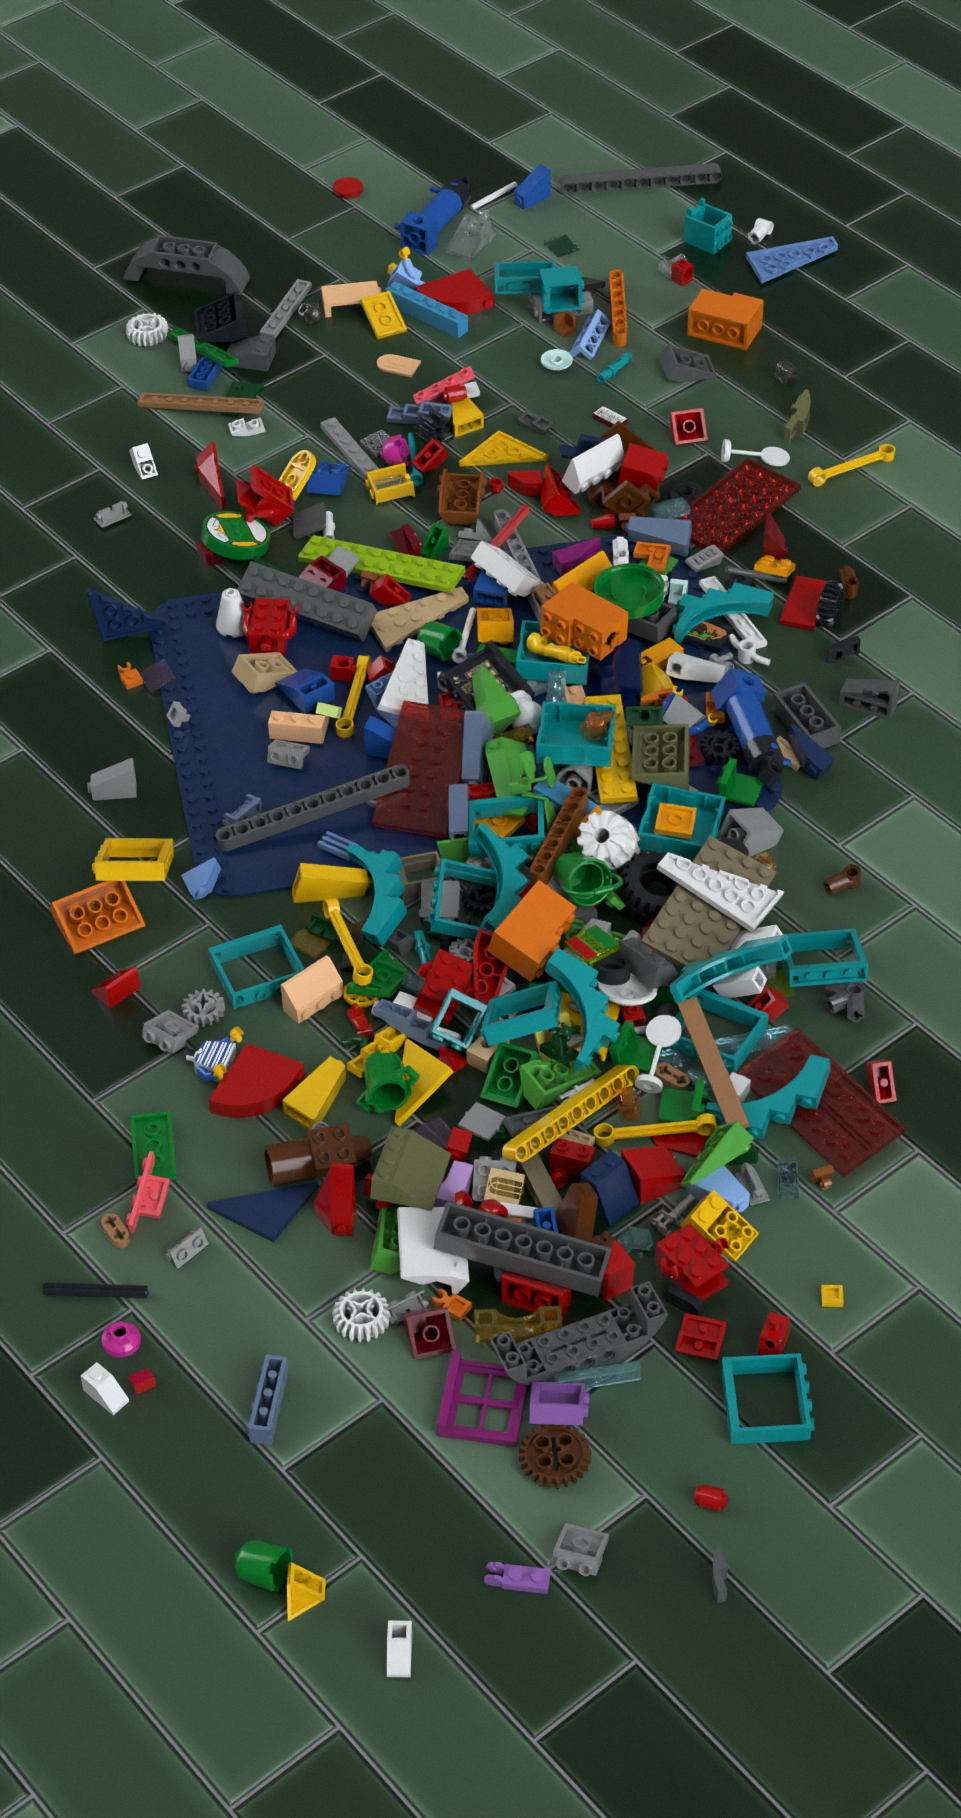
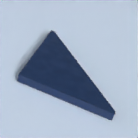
(120, 619)
(266, 1211)

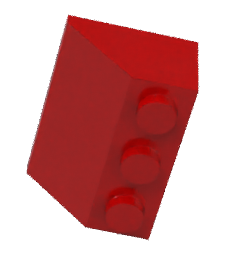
(533, 1293)

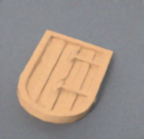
(398, 365)

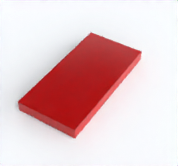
(803, 603)

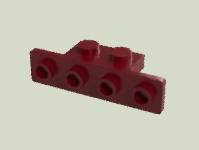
(406, 540)

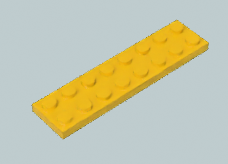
(616, 781)

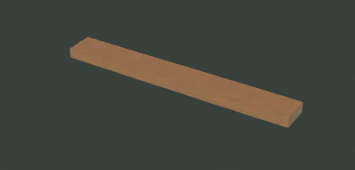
(201, 403)
(712, 1062)

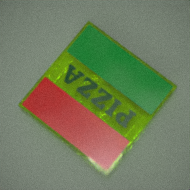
(592, 945)

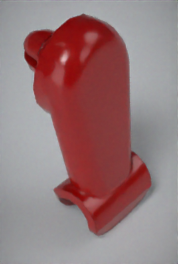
(358, 1019)

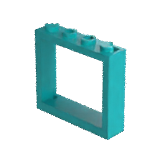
(519, 276)
(493, 808)
(461, 871)
(248, 945)
(826, 972)
(734, 1011)
(525, 1024)
(767, 1364)

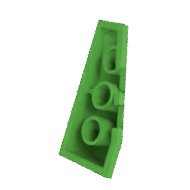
(504, 763)
(721, 1147)
(386, 1243)

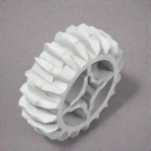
(147, 329)
(362, 1322)

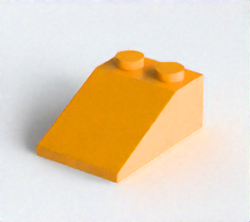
(495, 625)

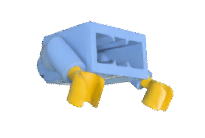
(404, 272)

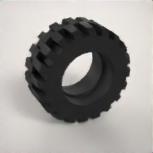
(638, 900)

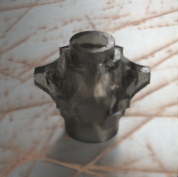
(310, 312)

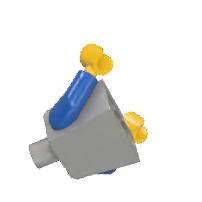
(679, 711)

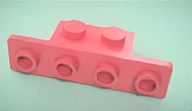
(435, 391)
(150, 1195)

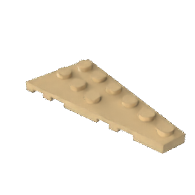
(406, 620)

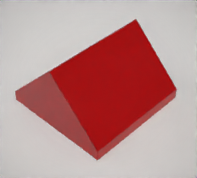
(688, 426)
(118, 986)
(618, 1273)

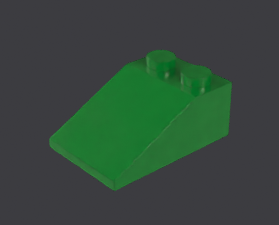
(503, 1079)

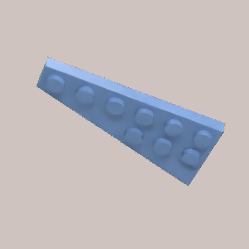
(779, 260)

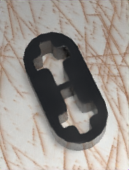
(683, 1300)

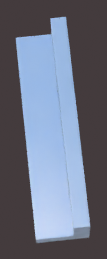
(587, 331)

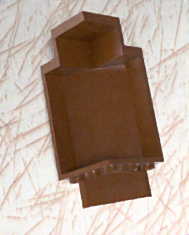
(625, 497)

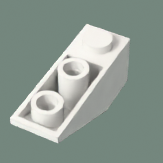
(694, 668)

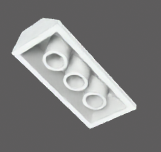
(594, 465)
(505, 569)

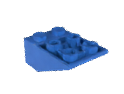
(328, 478)
(307, 689)

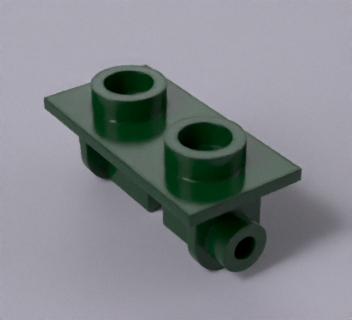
(320, 925)

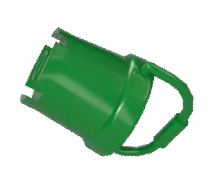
(584, 878)

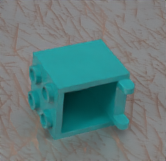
(707, 227)
(554, 289)

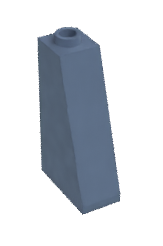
(661, 531)
(474, 760)
(458, 811)

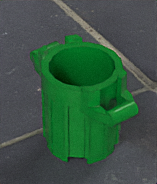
(386, 1083)

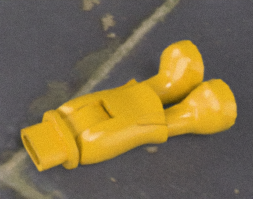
(545, 647)

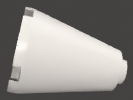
(230, 614)

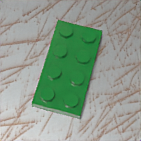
(154, 1134)

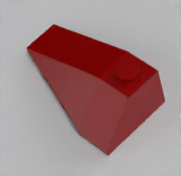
(209, 473)
(555, 496)
(488, 969)
(337, 1200)

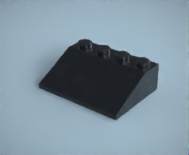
(221, 320)

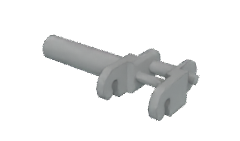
(672, 1216)

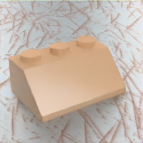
(297, 727)
(311, 990)

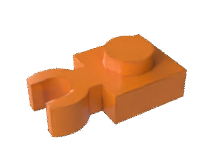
(130, 677)
(456, 1304)

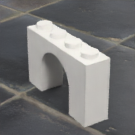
(750, 980)

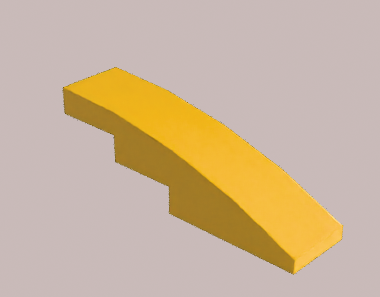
(384, 1041)

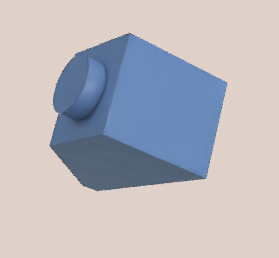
(202, 878)

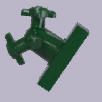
(644, 715)
(558, 1047)

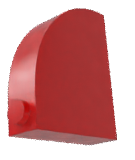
(460, 291)
(255, 1083)

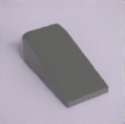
(400, 942)

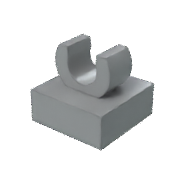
(177, 714)

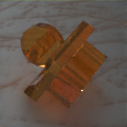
(630, 1104)

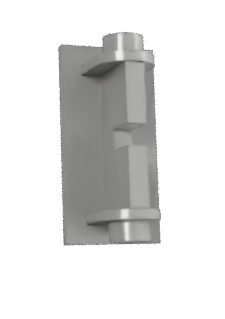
(107, 516)
(751, 1182)
(187, 1248)
(412, 1302)

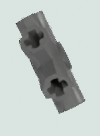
(848, 996)

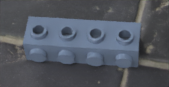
(268, 1400)

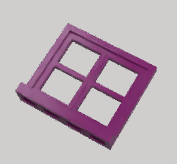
(452, 1397)

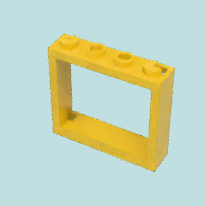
(133, 870)

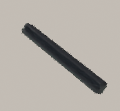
(96, 1290)

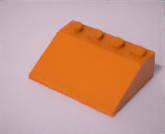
(96, 915)

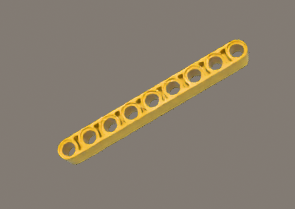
(569, 1113)

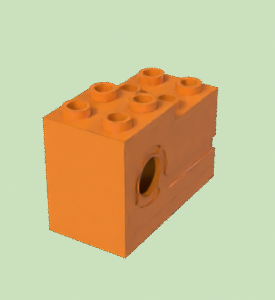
(725, 318)
(584, 621)
(533, 931)

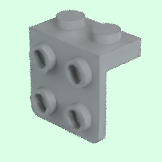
(449, 901)
(481, 1173)

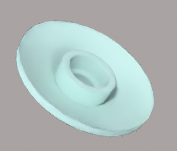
(556, 359)

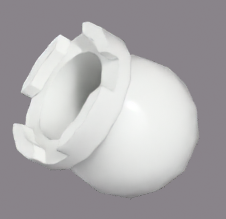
(529, 710)

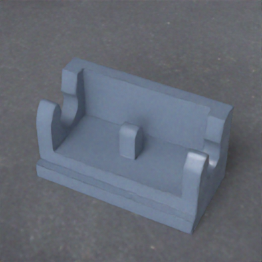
(247, 810)

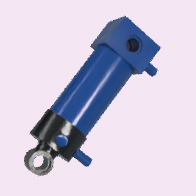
(421, 229)
(741, 697)

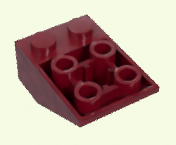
(325, 573)

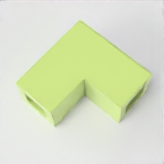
(328, 710)

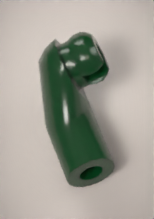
(355, 1039)

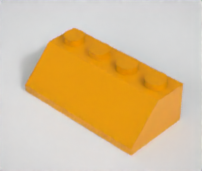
(585, 573)

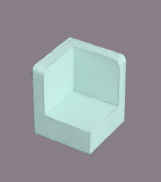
(677, 589)

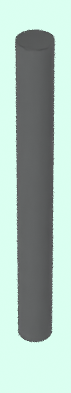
(755, 574)

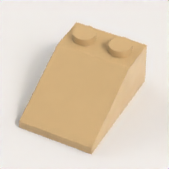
(261, 670)

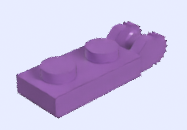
(518, 1577)

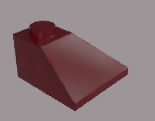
(774, 540)
(429, 1331)

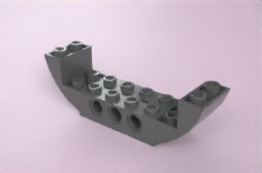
(189, 257)
(585, 1343)

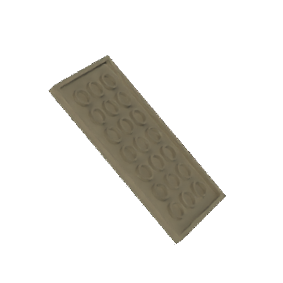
(690, 927)

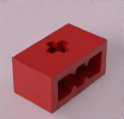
(571, 1156)

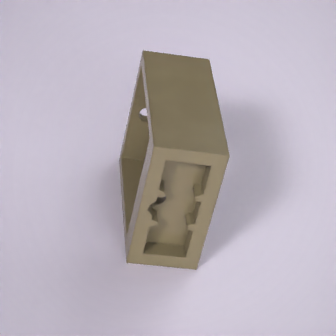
(417, 863)

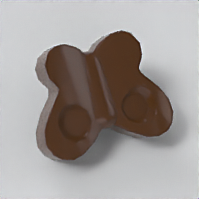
(604, 1239)

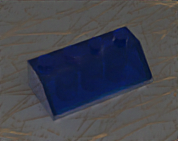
(622, 671)

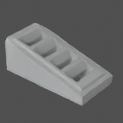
(706, 558)

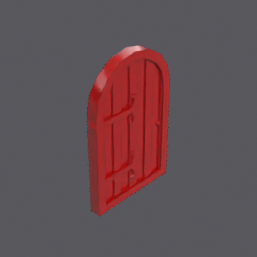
(683, 1143)

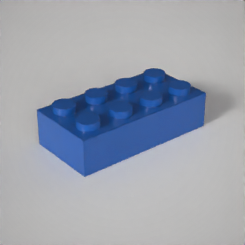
(203, 374)

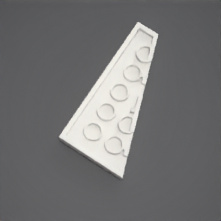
(407, 680)
(725, 891)

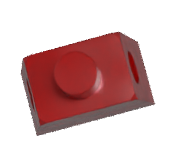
(775, 1330)

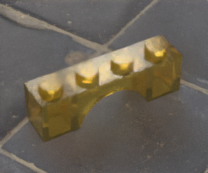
(492, 1323)

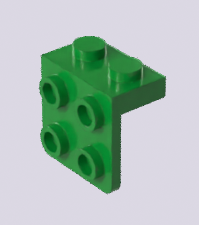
(737, 786)
(632, 1049)
(682, 1104)

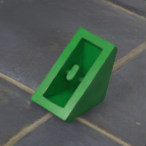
(436, 541)

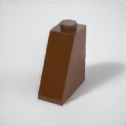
(578, 1212)

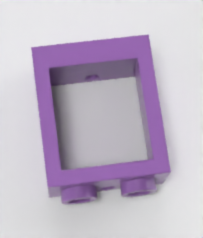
(558, 1403)

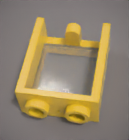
(389, 483)

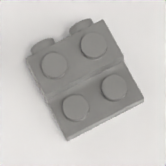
(169, 1031)
(580, 1549)

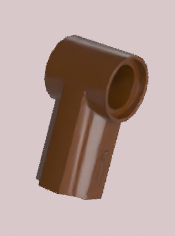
(850, 581)
(847, 879)

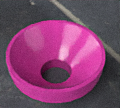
(123, 1345)

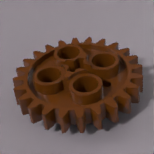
(575, 1453)

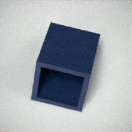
(613, 1187)

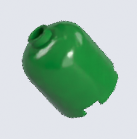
(439, 639)
(263, 1564)

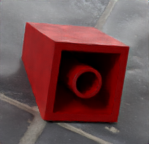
(643, 466)
(653, 1172)

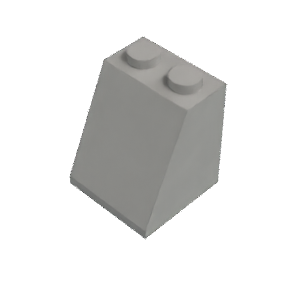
(751, 827)

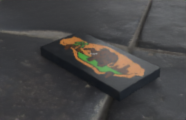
(707, 635)

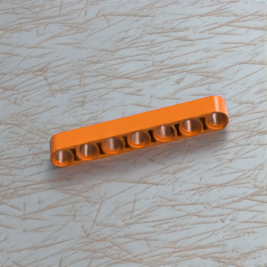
(618, 308)

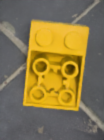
(717, 1220)

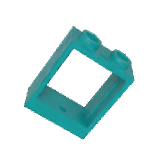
(467, 1001)

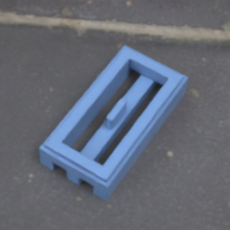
(339, 842)

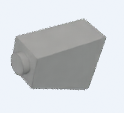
(114, 782)

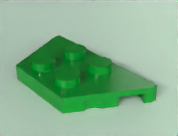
(386, 977)

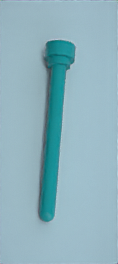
(415, 476)

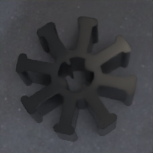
(432, 426)

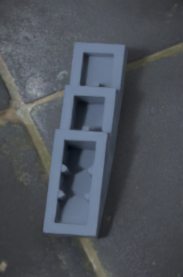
(412, 413)
(406, 1022)

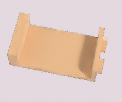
(347, 294)

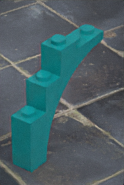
(715, 603)
(510, 882)
(387, 906)
(726, 963)
(580, 983)
(780, 1106)

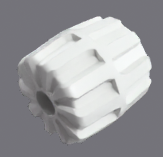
(609, 839)

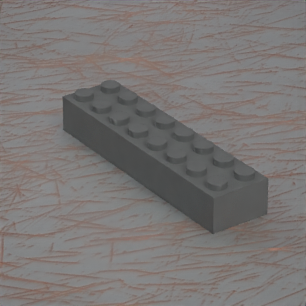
(315, 602)
(522, 1248)

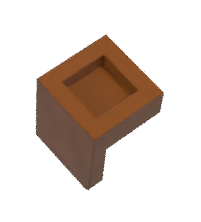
(564, 323)

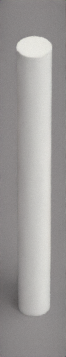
(492, 196)

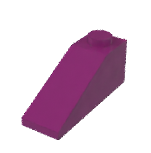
(572, 556)

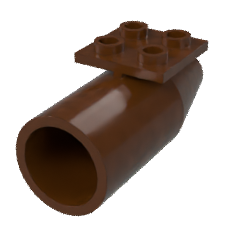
(314, 1155)

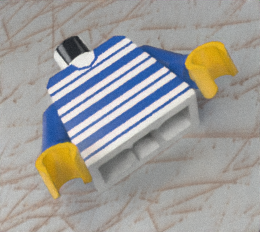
(215, 1056)

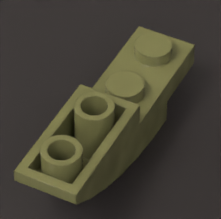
(799, 418)

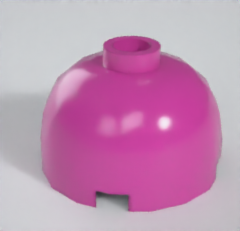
(395, 451)

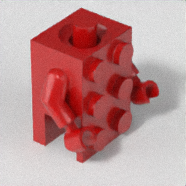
(265, 497)
(269, 625)
(439, 976)
(693, 1261)

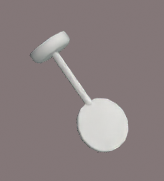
(770, 455)
(661, 1032)

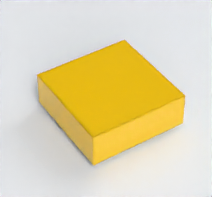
(832, 1296)

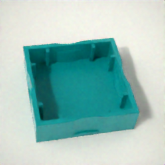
(537, 667)
(561, 736)
(707, 821)

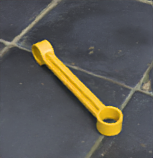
(886, 453)
(363, 663)
(332, 910)
(655, 1129)

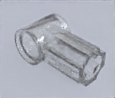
(665, 267)

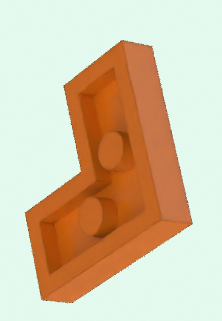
(655, 553)

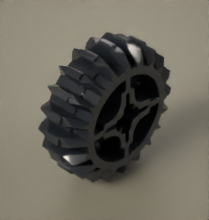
(830, 603)

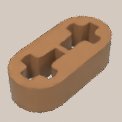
(672, 1076)
(119, 1228)

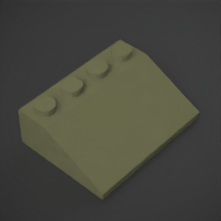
(661, 754)
(409, 1170)

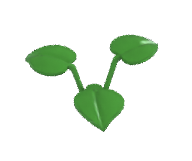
(523, 785)

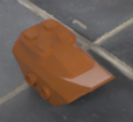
(460, 497)

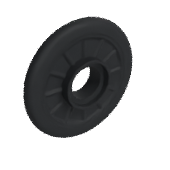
(686, 487)

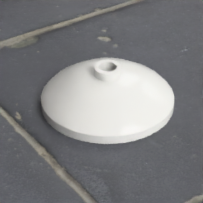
(631, 993)

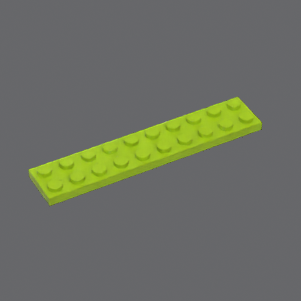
(400, 566)

